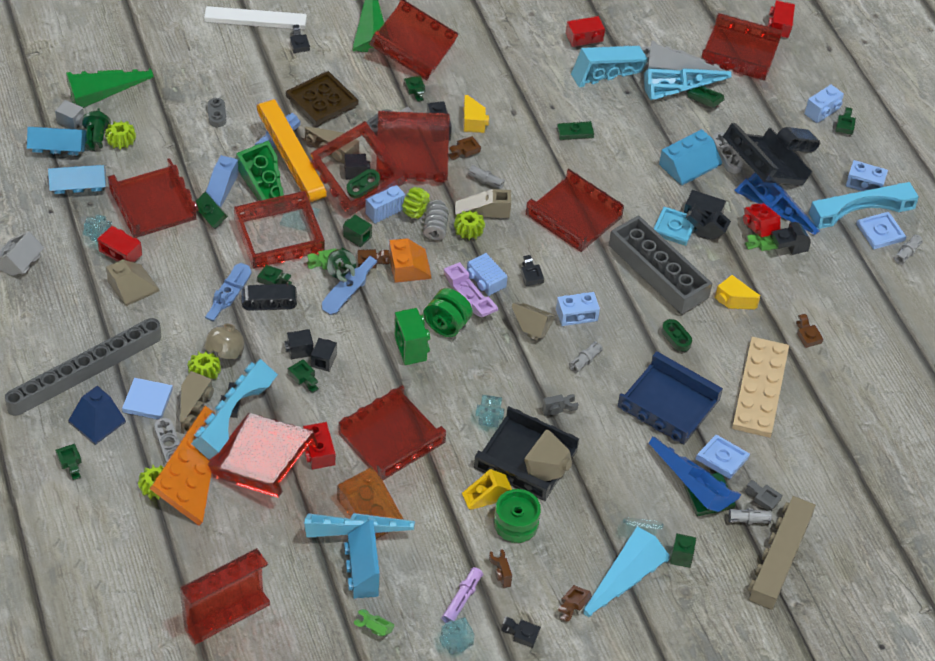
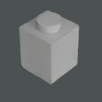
(69, 115)

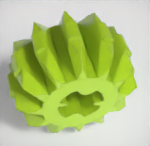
(120, 134)
(416, 202)
(469, 225)
(205, 365)
(146, 480)

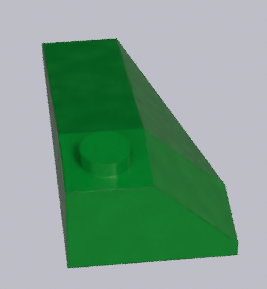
(260, 170)

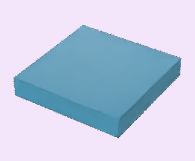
(674, 226)

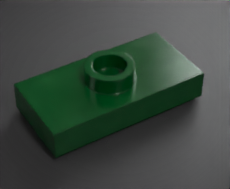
(706, 96)
(575, 130)
(210, 210)

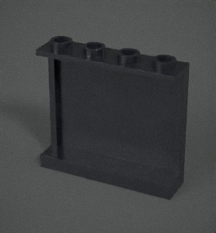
(768, 156)
(511, 445)

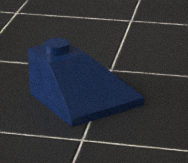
(96, 415)

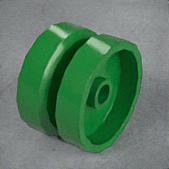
(447, 312)
(517, 515)

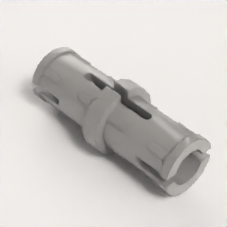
(486, 177)
(908, 249)
(585, 357)
(750, 516)

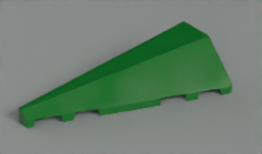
(370, 22)
(94, 87)

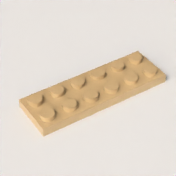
(760, 387)

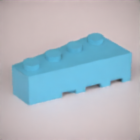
(607, 62)

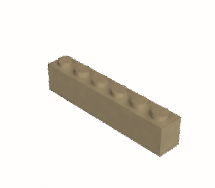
(781, 553)

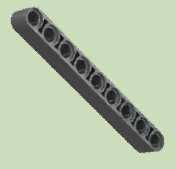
(82, 367)

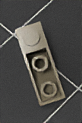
(320, 137)
(492, 203)
(194, 394)

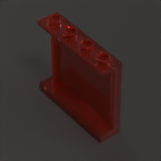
(414, 39)
(742, 46)
(415, 143)
(153, 200)
(576, 211)
(390, 433)
(261, 453)
(224, 596)

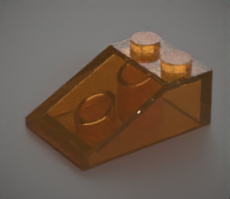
(367, 496)

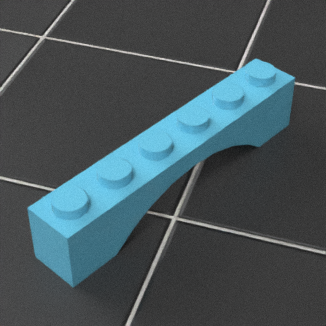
(895, 198)
(215, 434)

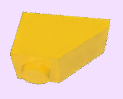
(474, 116)
(736, 294)
(486, 490)

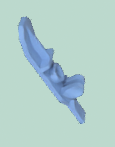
(234, 284)
(342, 292)

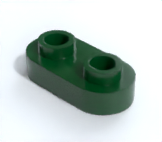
(361, 182)
(679, 338)

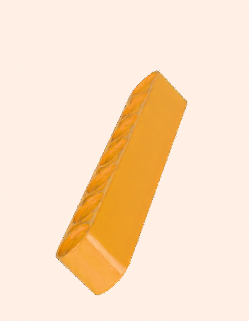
(291, 150)

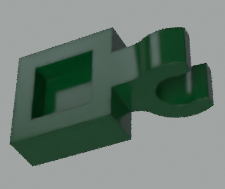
(415, 86)
(845, 122)
(272, 275)
(303, 372)
(69, 458)

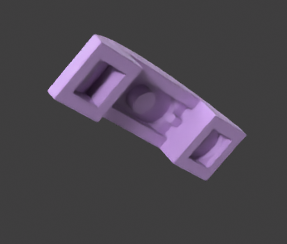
(460, 282)

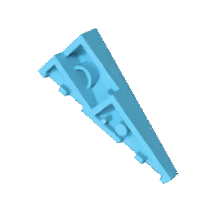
(662, 83)
(324, 525)
(638, 558)

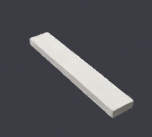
(254, 17)

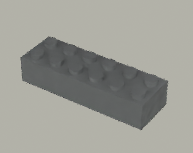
(660, 264)

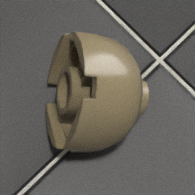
(225, 341)

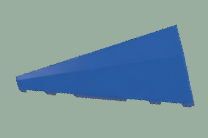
(777, 199)
(704, 486)

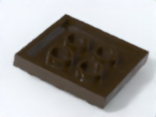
(322, 98)

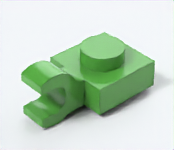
(763, 243)
(320, 259)
(378, 624)

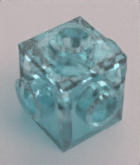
(96, 226)
(490, 411)
(457, 636)

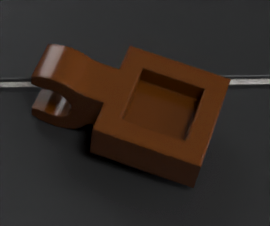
(466, 146)
(381, 257)
(808, 334)
(503, 572)
(574, 599)

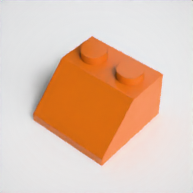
(408, 261)

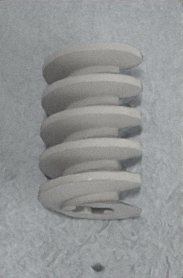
(436, 220)

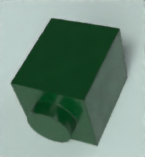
(357, 230)
(683, 550)

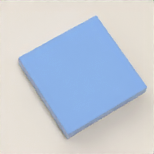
(881, 230)
(147, 398)
(722, 456)

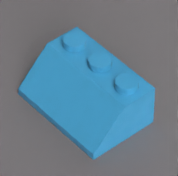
(56, 140)
(690, 157)
(77, 178)
(362, 561)

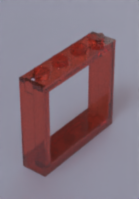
(364, 130)
(273, 207)

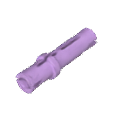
(466, 589)

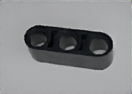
(798, 139)
(269, 297)

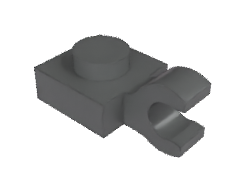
(556, 404)
(765, 497)

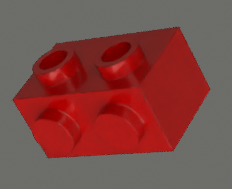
(782, 17)
(585, 31)
(761, 219)
(119, 245)
(324, 453)

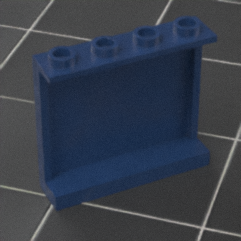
(671, 398)

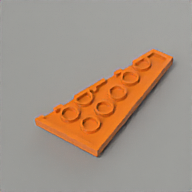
(186, 475)

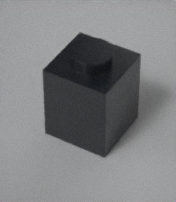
(355, 165)
(299, 344)
(324, 354)

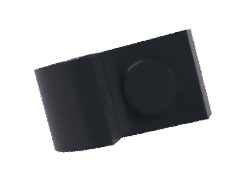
(707, 225)
(792, 237)

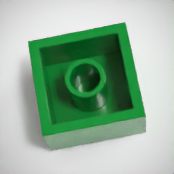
(411, 336)

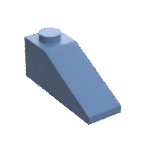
(222, 178)

